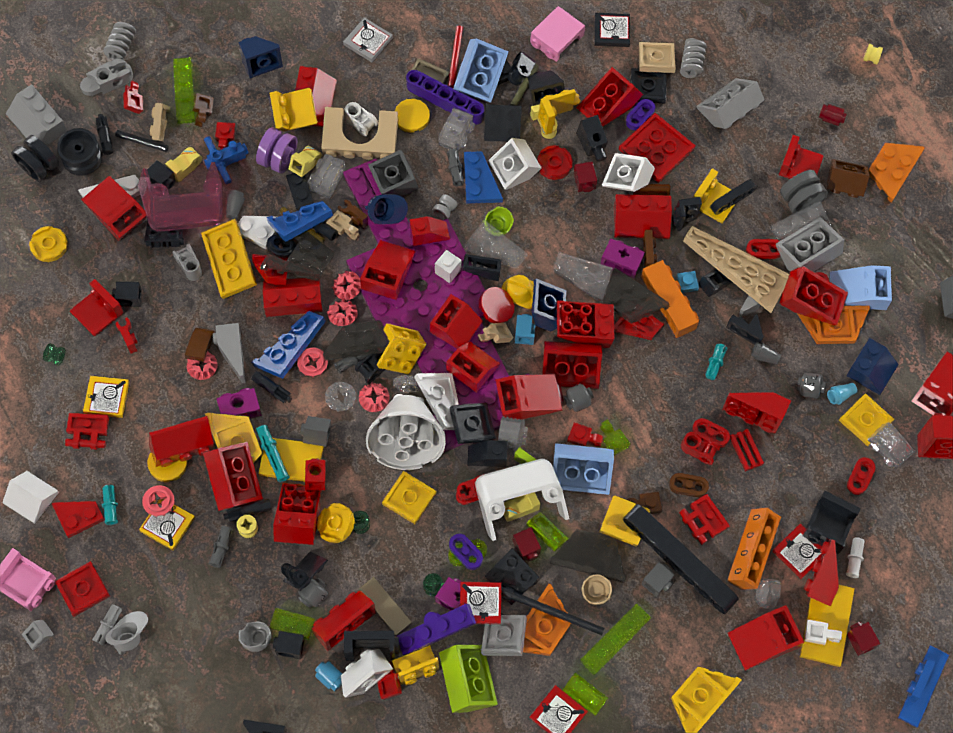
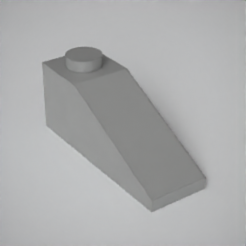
(230, 345)

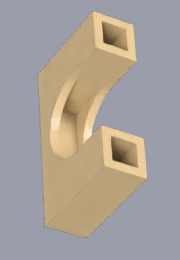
(380, 146)

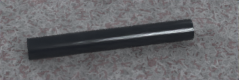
(143, 141)

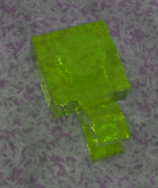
(615, 439)

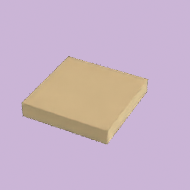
(657, 57)

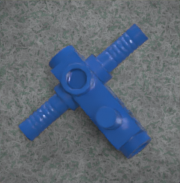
(225, 156)

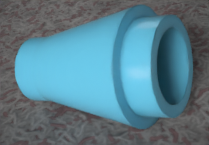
(840, 393)

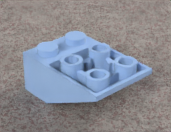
(865, 286)

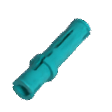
(272, 453)

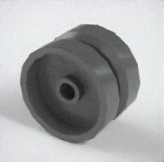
(803, 191)

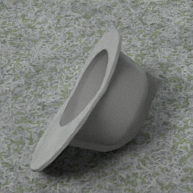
(126, 633)

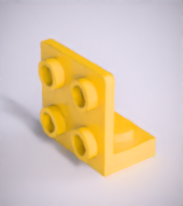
(553, 105)
(293, 109)
(709, 192)
(402, 349)
(613, 522)
(416, 665)

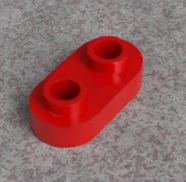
(764, 248)
(711, 431)
(860, 477)

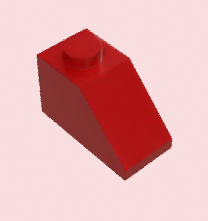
(428, 230)

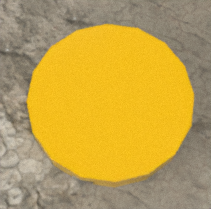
(412, 115)
(48, 244)
(168, 473)
(335, 523)

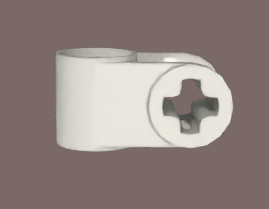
(362, 121)

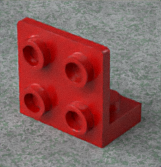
(799, 160)
(97, 309)

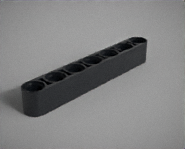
(680, 559)

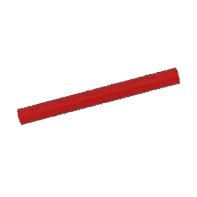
(455, 56)

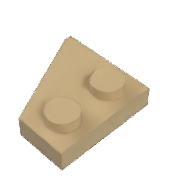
(159, 125)

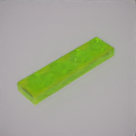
(184, 90)
(615, 639)

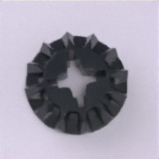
(273, 246)

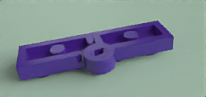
(436, 628)

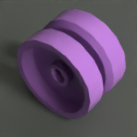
(276, 150)

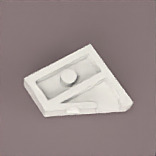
(256, 229)

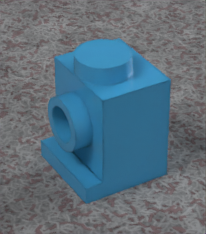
(525, 330)

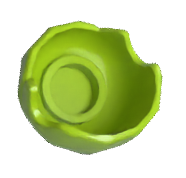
(501, 219)

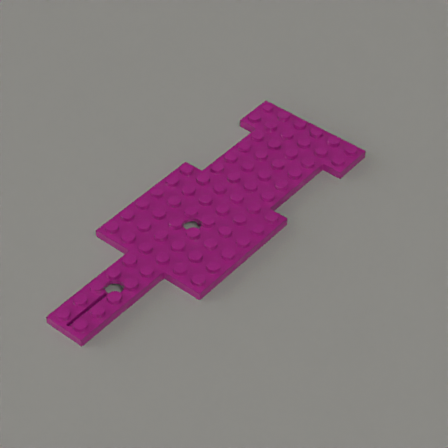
(417, 308)

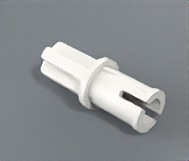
(855, 557)

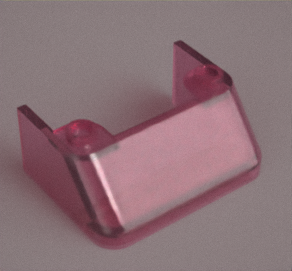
(182, 210)

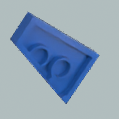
(479, 180)
(298, 222)

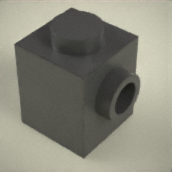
(316, 431)
(658, 579)

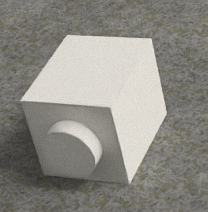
(448, 266)

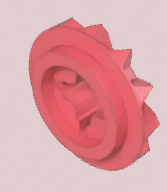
(352, 289)
(340, 319)
(314, 354)
(208, 370)
(381, 401)
(150, 498)

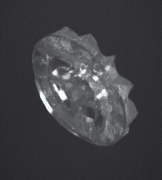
(406, 383)
(332, 393)

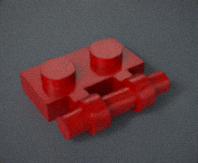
(87, 424)
(709, 517)

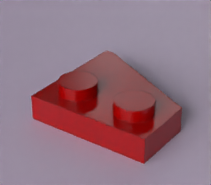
(271, 275)
(644, 328)
(77, 516)

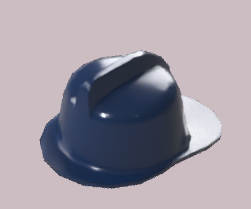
(387, 209)

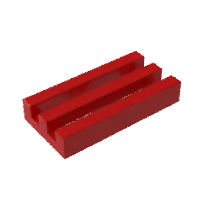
(746, 433)

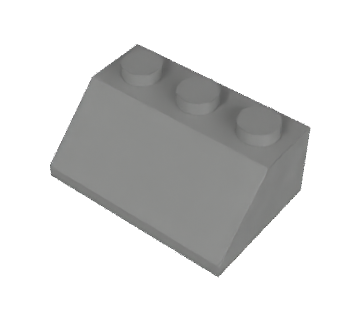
(731, 102)
(35, 116)
(811, 246)

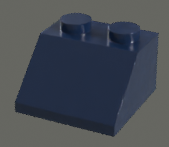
(259, 56)
(545, 304)
(873, 367)

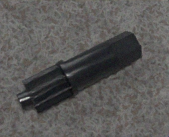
(104, 134)
(273, 388)
(248, 509)

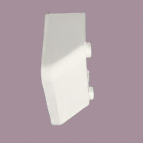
(516, 482)

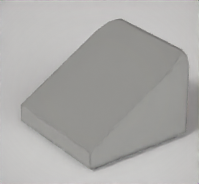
(748, 307)
(37, 633)

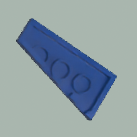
(283, 355)

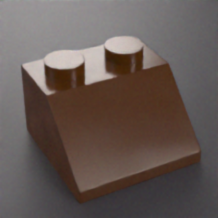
(847, 178)

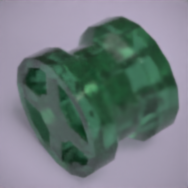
(54, 354)
(362, 525)
(432, 580)

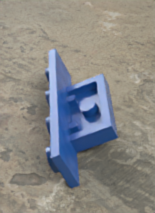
(923, 686)

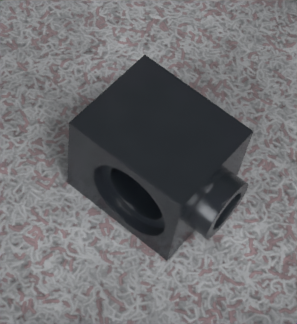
(161, 174)
(128, 294)
(289, 645)

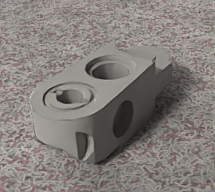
(117, 74)

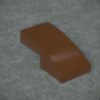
(199, 344)

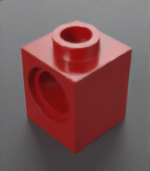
(315, 482)

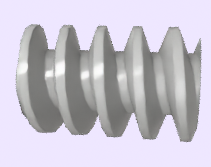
(119, 41)
(693, 58)

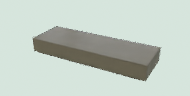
(386, 607)

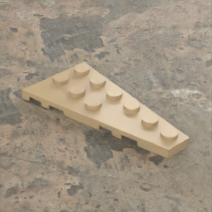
(749, 273)

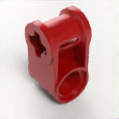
(701, 447)
(467, 487)

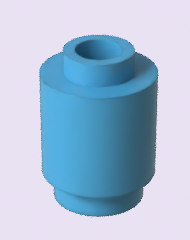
(329, 675)

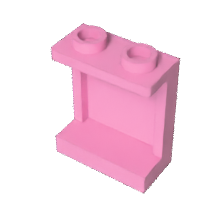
(556, 33)
(24, 580)

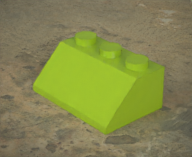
(467, 678)

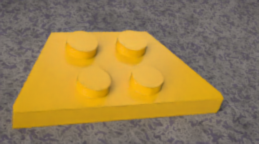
(234, 430)
(701, 697)

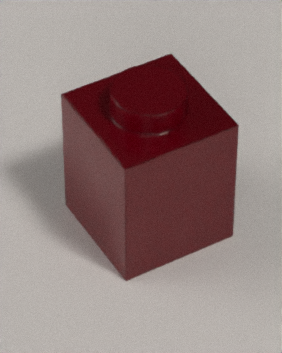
(585, 177)
(527, 544)
(862, 638)

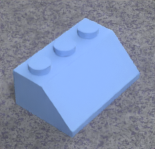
(480, 70)
(583, 468)

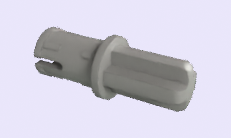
(107, 624)

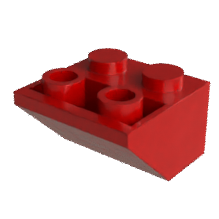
(455, 322)
(471, 366)

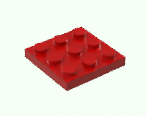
(659, 144)

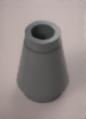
(234, 203)
(764, 353)

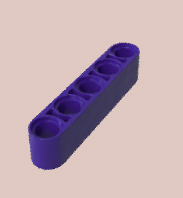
(440, 90)

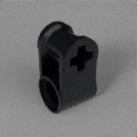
(521, 68)
(369, 368)

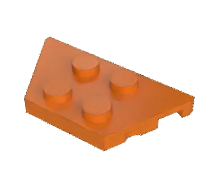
(893, 166)
(844, 332)
(544, 630)

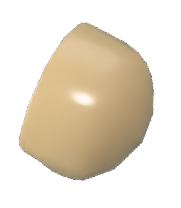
(596, 589)

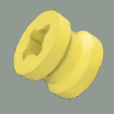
(873, 54)
(249, 530)

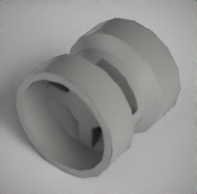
(445, 206)

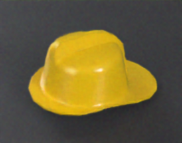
(520, 290)

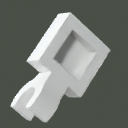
(818, 632)

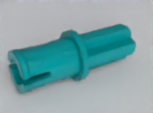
(716, 361)
(109, 505)

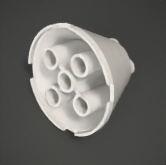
(405, 434)

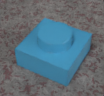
(687, 281)

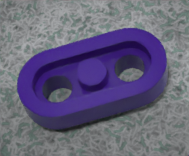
(638, 115)
(466, 552)

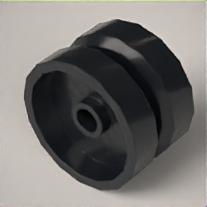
(79, 151)
(35, 158)

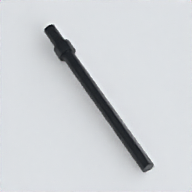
(508, 593)

